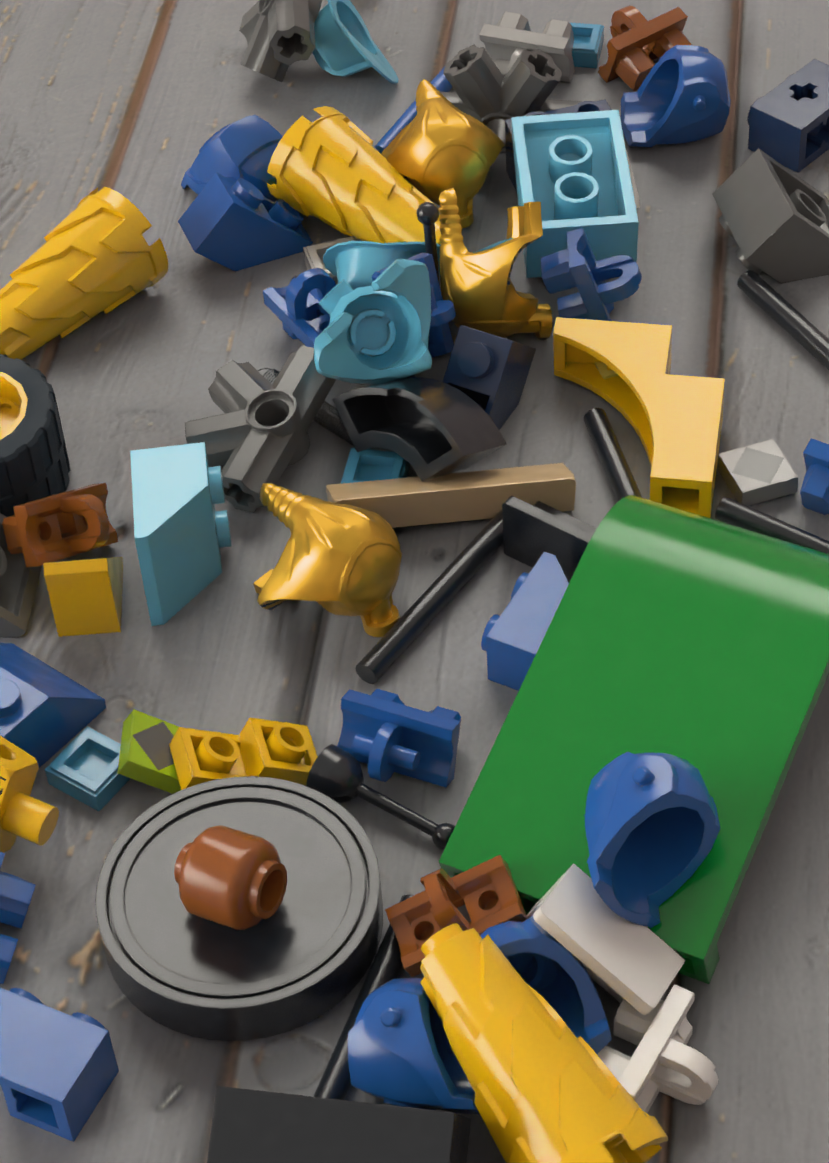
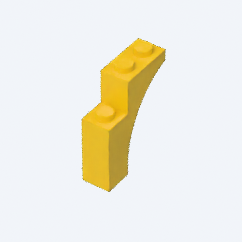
(672, 414)

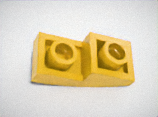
(259, 750)

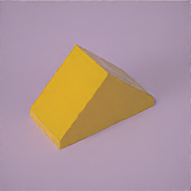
(85, 595)

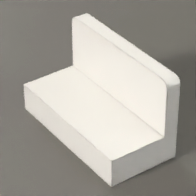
(616, 953)

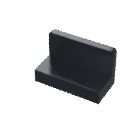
(541, 529)

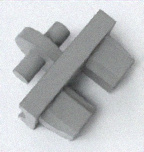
(513, 35)

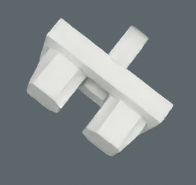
(662, 1054)

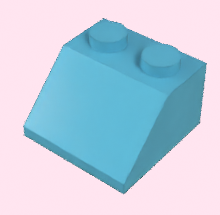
(177, 524)

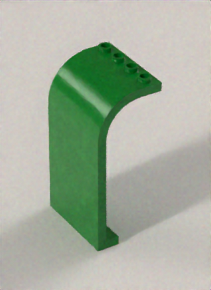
(669, 645)

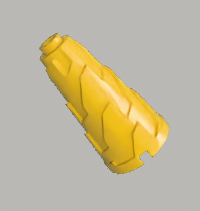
(345, 181)
(83, 268)
(530, 1075)

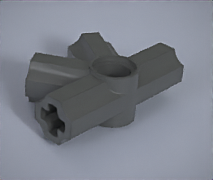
(279, 35)
(494, 98)
(261, 423)

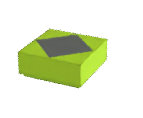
(147, 753)

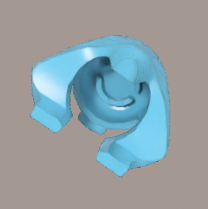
(380, 321)

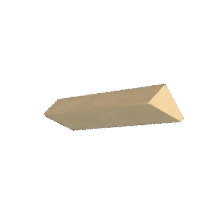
(458, 495)

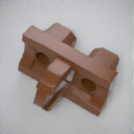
(639, 43)
(60, 525)
(484, 889)

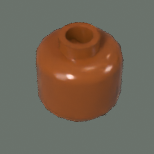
(230, 877)

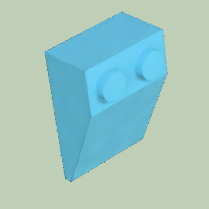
(580, 177)

